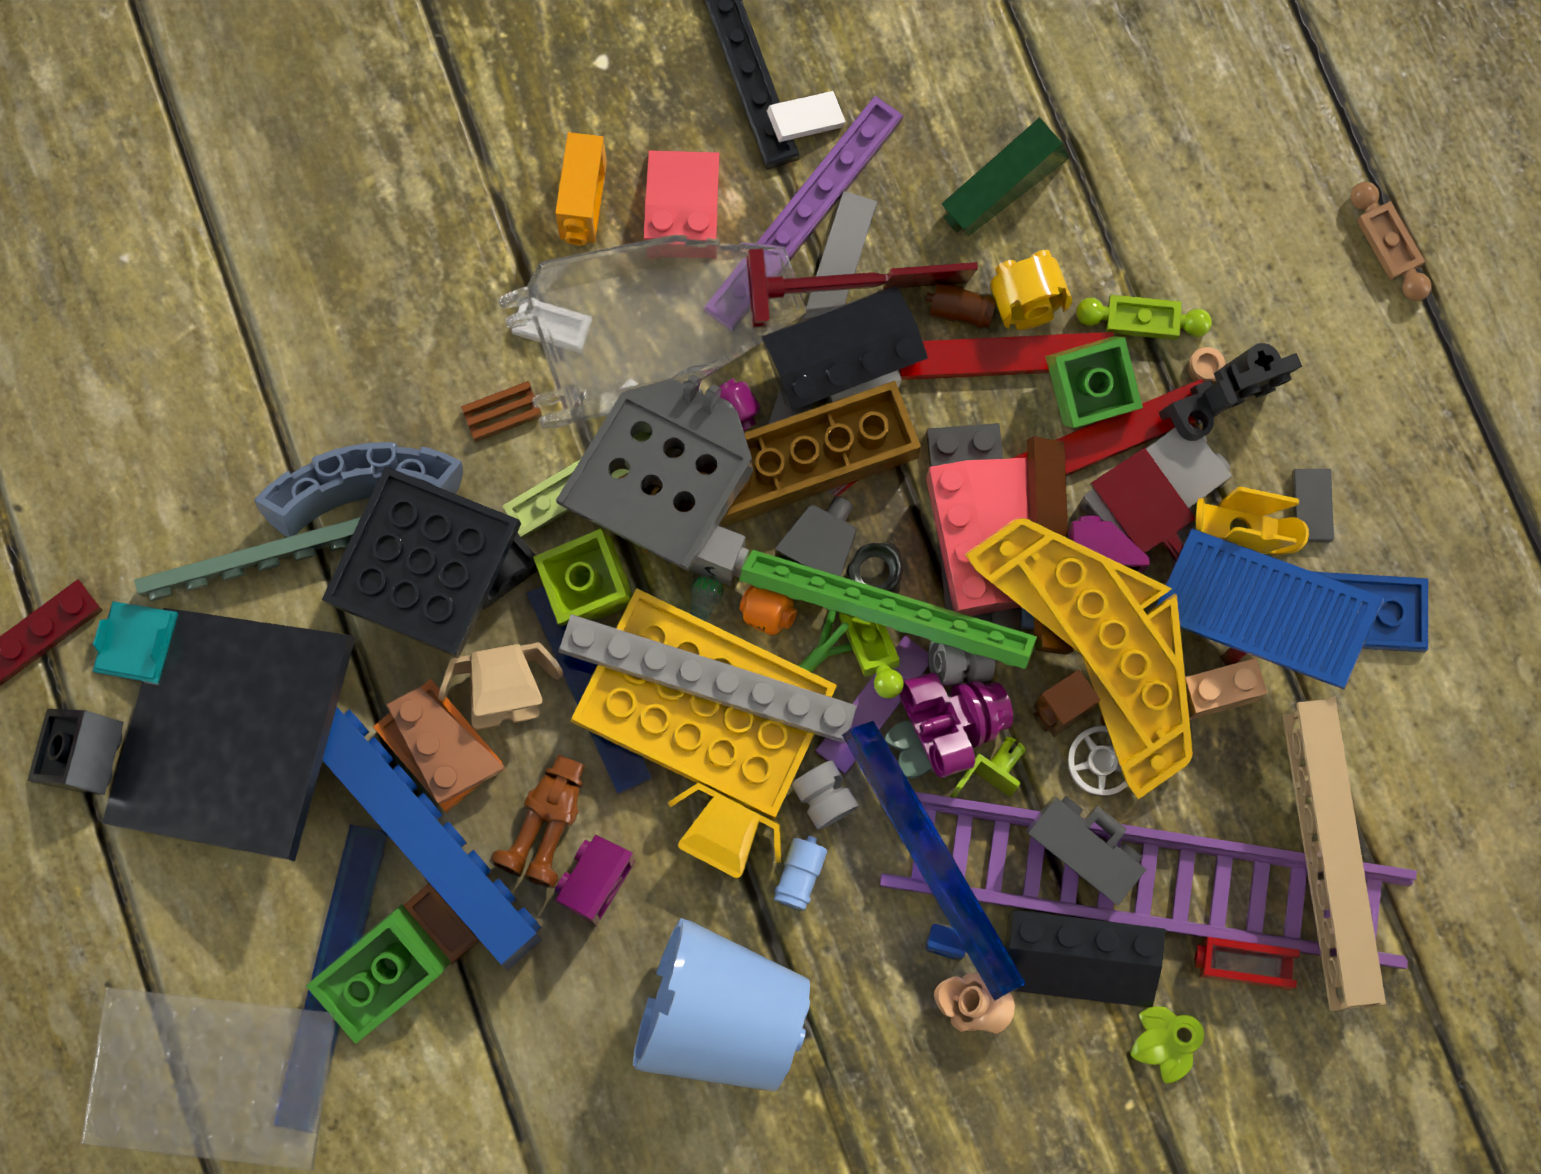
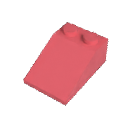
(682, 195)

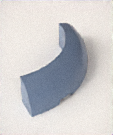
(349, 476)

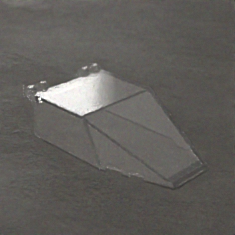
(643, 317)

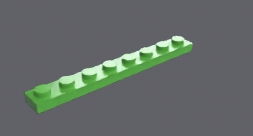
(888, 609)

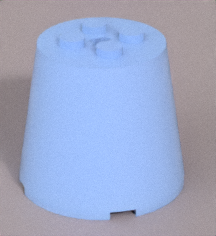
(721, 1013)

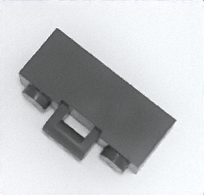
(1098, 862)

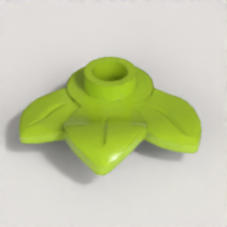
(1162, 1045)

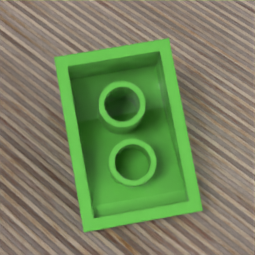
(379, 974)

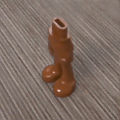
(550, 802)

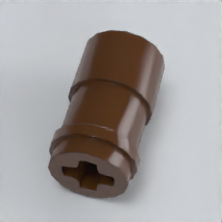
(961, 305)

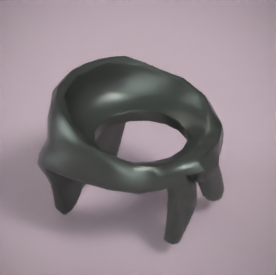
(885, 551)

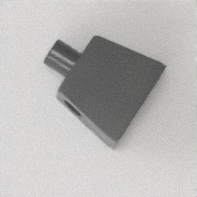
(820, 538)

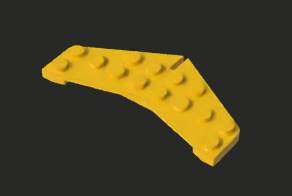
(1126, 652)

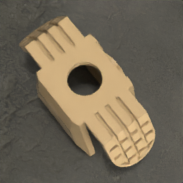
(502, 683)

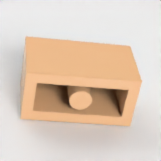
(1224, 688)

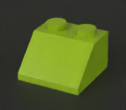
(584, 578)

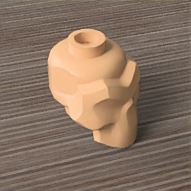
(972, 1005)

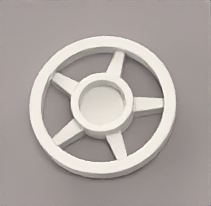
(1100, 761)

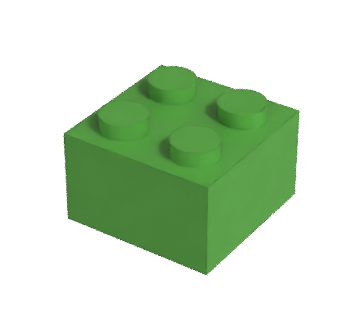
(1094, 382)

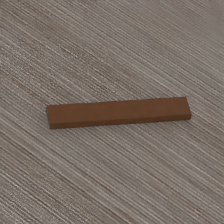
(1049, 510)

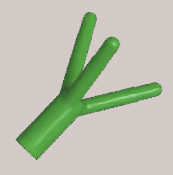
(824, 648)

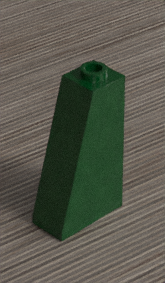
(1005, 178)

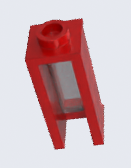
(1246, 963)

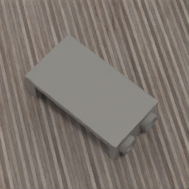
(1187, 465)

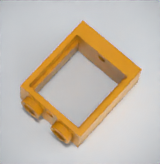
(581, 188)

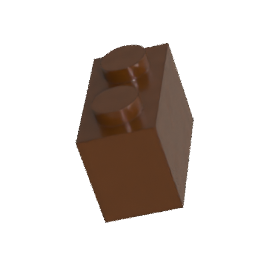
(1065, 703)

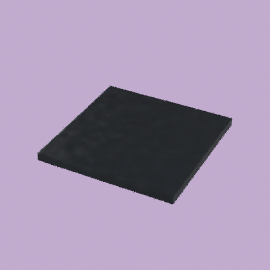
(231, 735)

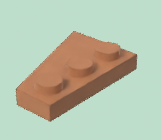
(442, 748)

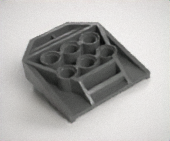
(676, 418)

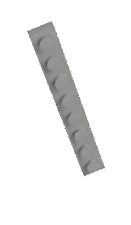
(707, 678)

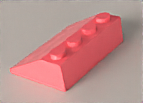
(968, 506)

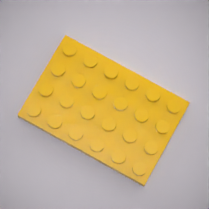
(695, 737)

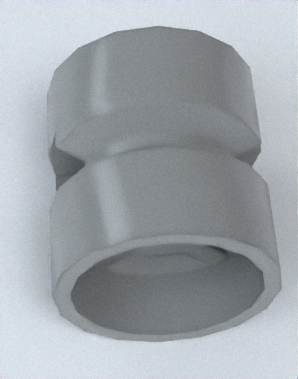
(955, 665)
(825, 795)

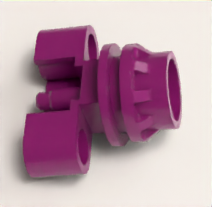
(955, 724)

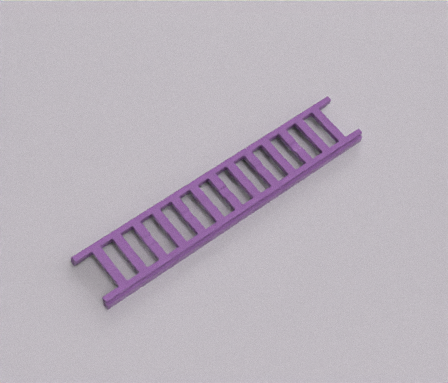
(1150, 840)

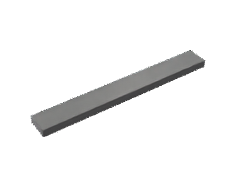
(839, 258)

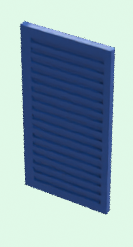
(1271, 608)

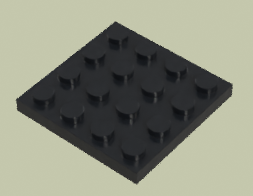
(422, 561)

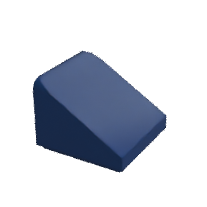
(944, 942)

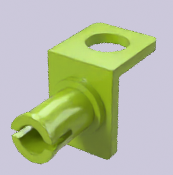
(996, 770)

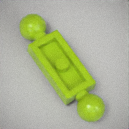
(1143, 317)
(875, 654)

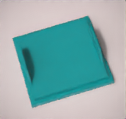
(133, 642)

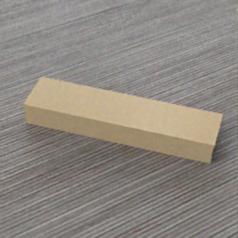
(1335, 854)

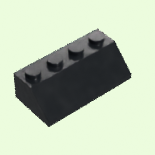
(844, 347)
(1086, 958)

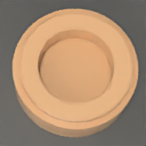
(1204, 363)

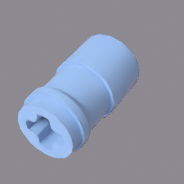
(800, 872)

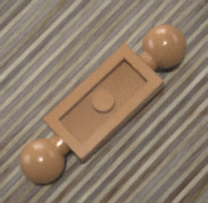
(1390, 241)

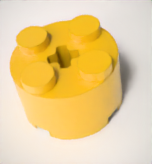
(1030, 290)

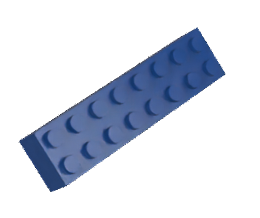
(426, 843)

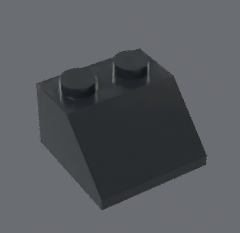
(76, 751)

